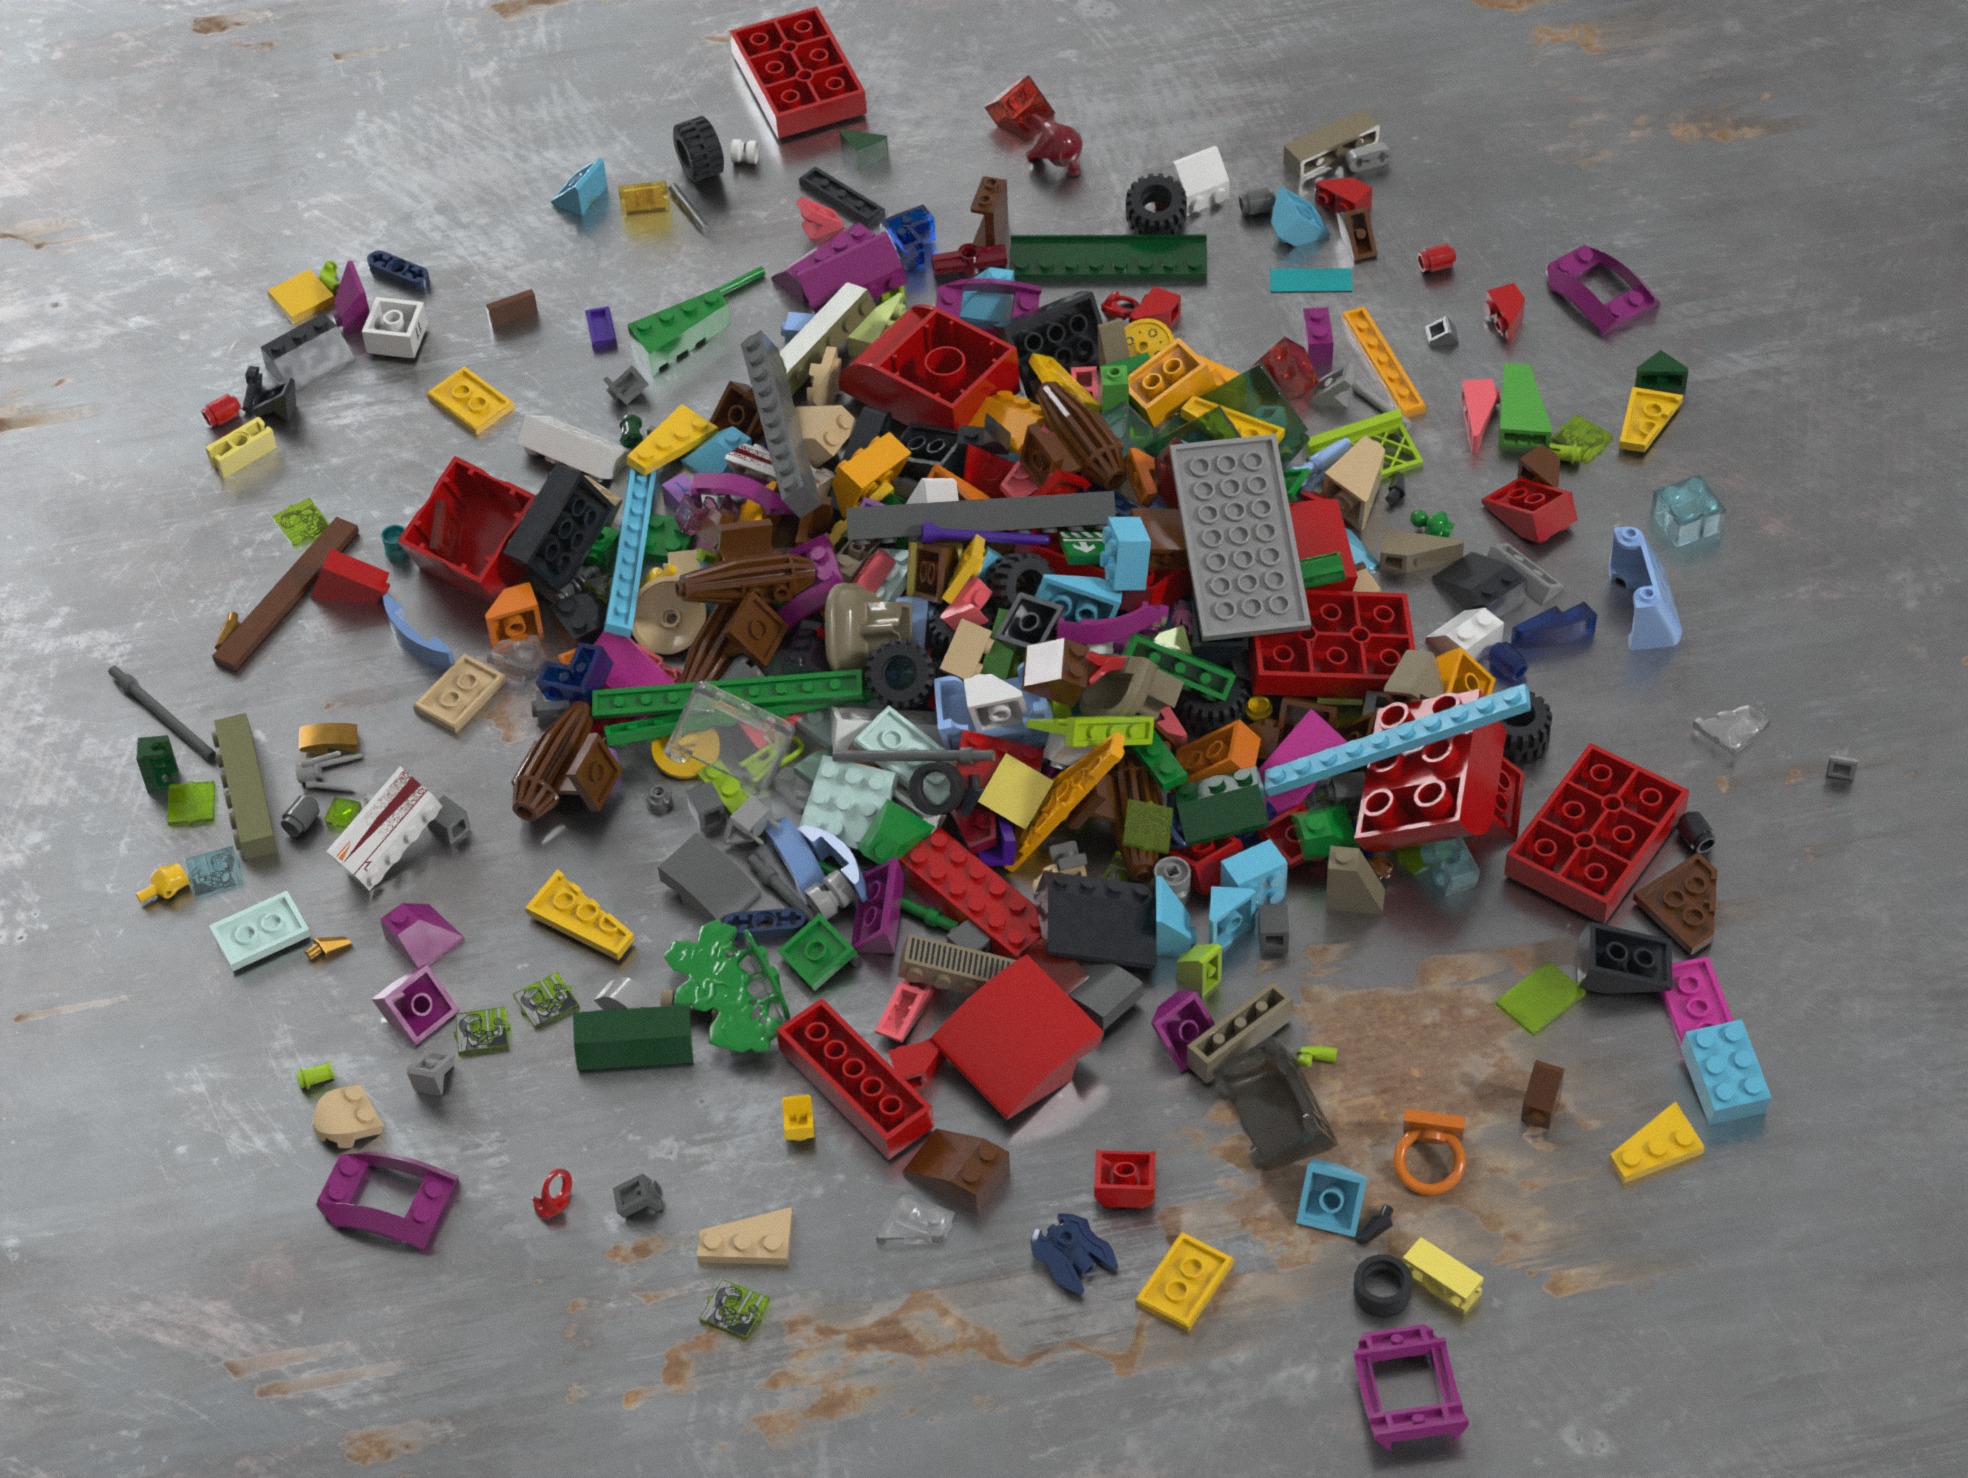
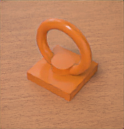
(1431, 1129)

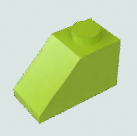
(1200, 968)

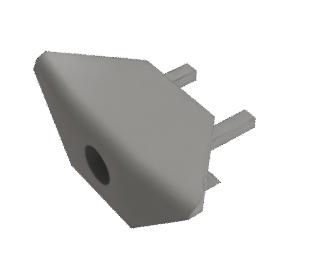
(749, 821)

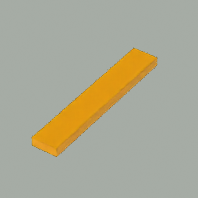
(1383, 362)

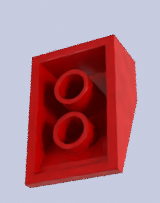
(1532, 508)
(1206, 861)

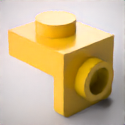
(798, 1117)

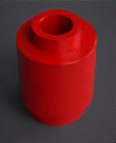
(1436, 258)
(221, 410)

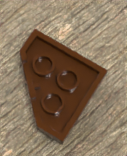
(1683, 902)

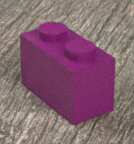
(1318, 335)

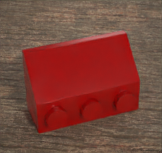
(1027, 754)
(1508, 803)

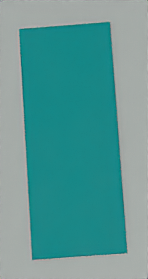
(1310, 280)

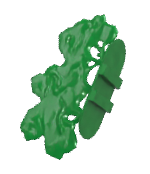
(722, 985)

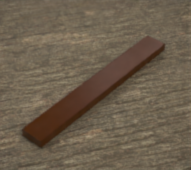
(283, 595)

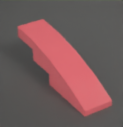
(904, 1009)

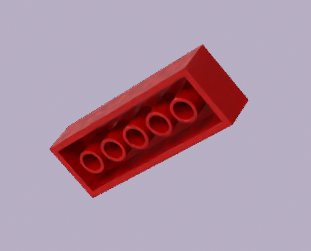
(970, 890)
(855, 1078)

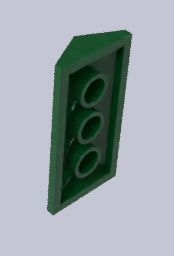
(633, 1037)

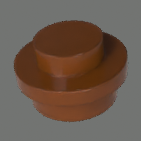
(1381, 866)

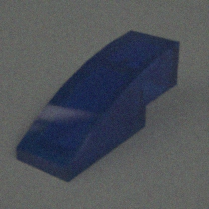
(1554, 627)

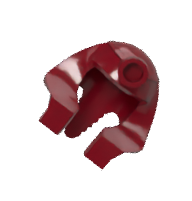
(1058, 144)

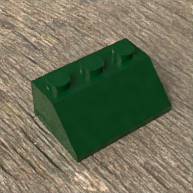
(1222, 806)

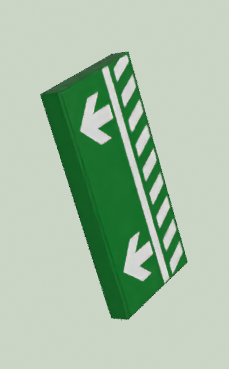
(1082, 547)

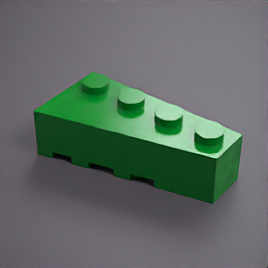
(678, 328)

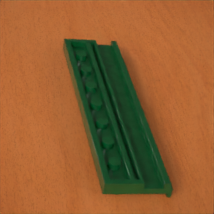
(1109, 257)

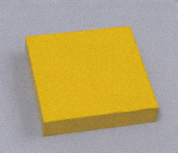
(301, 296)

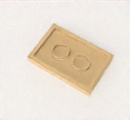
(460, 693)

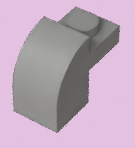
(623, 993)

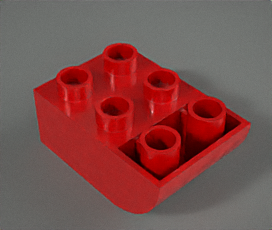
(931, 369)
(1432, 790)

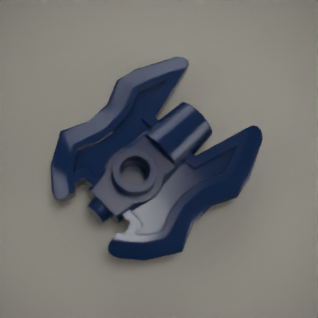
(1071, 1249)

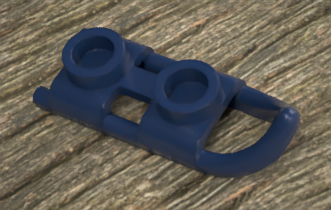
(1176, 828)

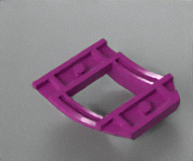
(1025, 295)
(1607, 317)
(741, 485)
(827, 575)
(1145, 621)
(422, 1215)
(1417, 1421)

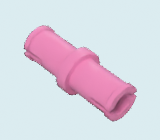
(1182, 616)

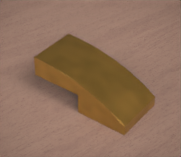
(320, 737)

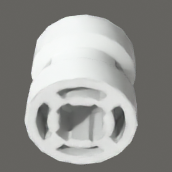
(744, 151)

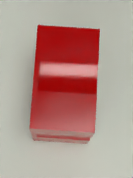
(489, 517)

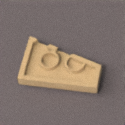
(749, 1240)

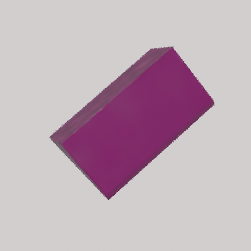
(878, 917)

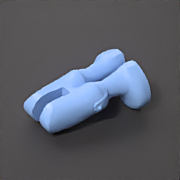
(1320, 463)

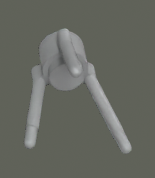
(310, 769)

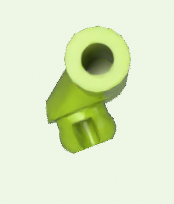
(328, 275)
(1320, 1053)

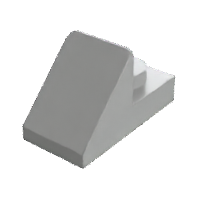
(1333, 388)
(428, 1071)

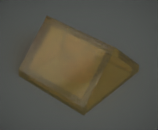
(644, 197)

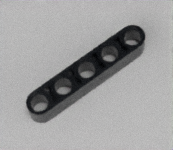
(870, 424)

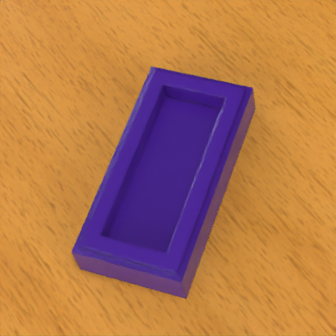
(601, 328)

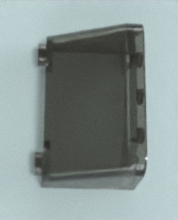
(1275, 1106)

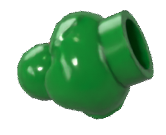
(1434, 525)

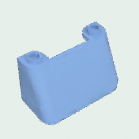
(1655, 613)
(954, 713)

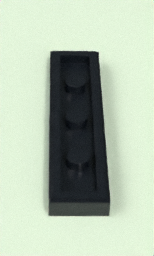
(842, 196)

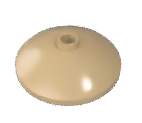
(655, 606)

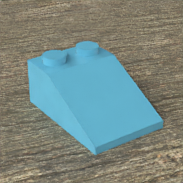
(1081, 596)

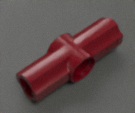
(969, 259)

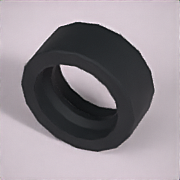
(916, 788)
(1382, 1305)

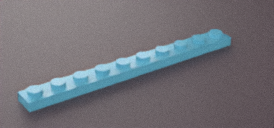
(629, 553)
(1398, 740)

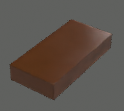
(511, 308)

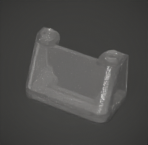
(731, 738)

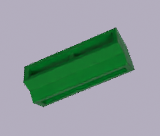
(1322, 569)

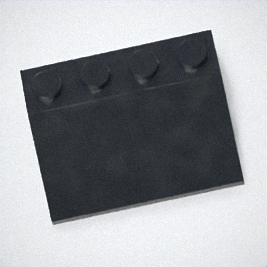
(1057, 330)
(559, 527)
(1097, 919)

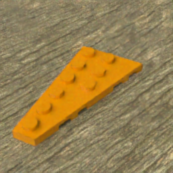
(1065, 794)

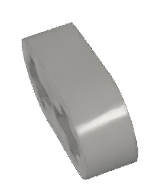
(1368, 157)

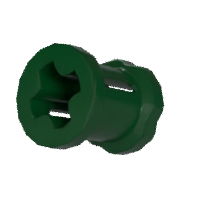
(630, 427)

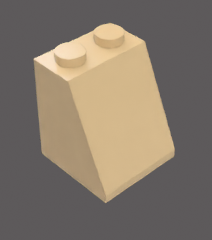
(824, 430)
(1356, 481)

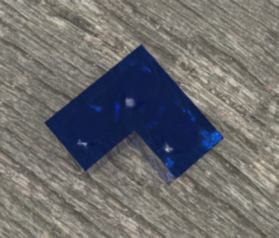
(909, 234)
(575, 681)

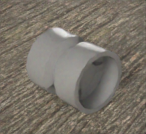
(1177, 875)
(830, 895)

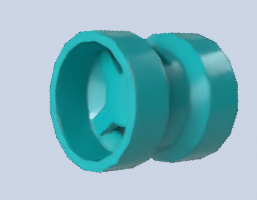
(391, 547)

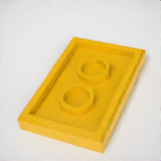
(470, 400)
(1184, 1281)

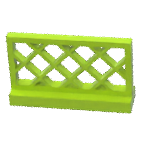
(1375, 429)
(1094, 730)

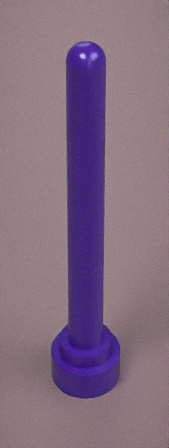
(931, 533)

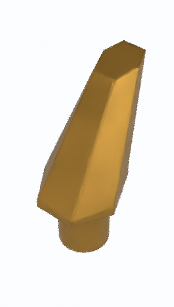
(227, 629)
(326, 946)

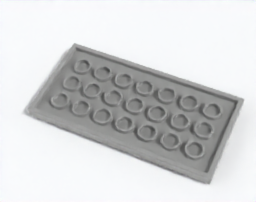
(1239, 537)

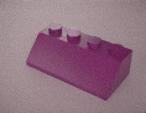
(839, 242)
(867, 264)

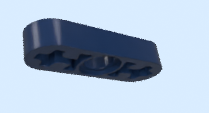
(412, 277)
(773, 915)

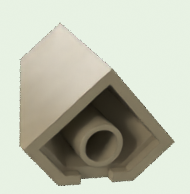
(1415, 678)
(1352, 883)

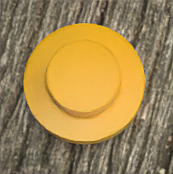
(1258, 708)

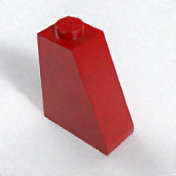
(350, 581)

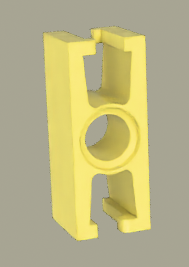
(241, 447)
(1443, 1275)

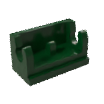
(156, 762)

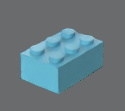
(1725, 1072)

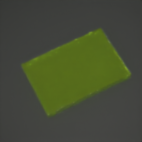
(1540, 998)

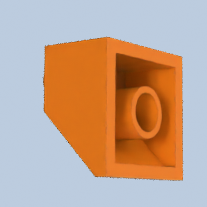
(514, 615)

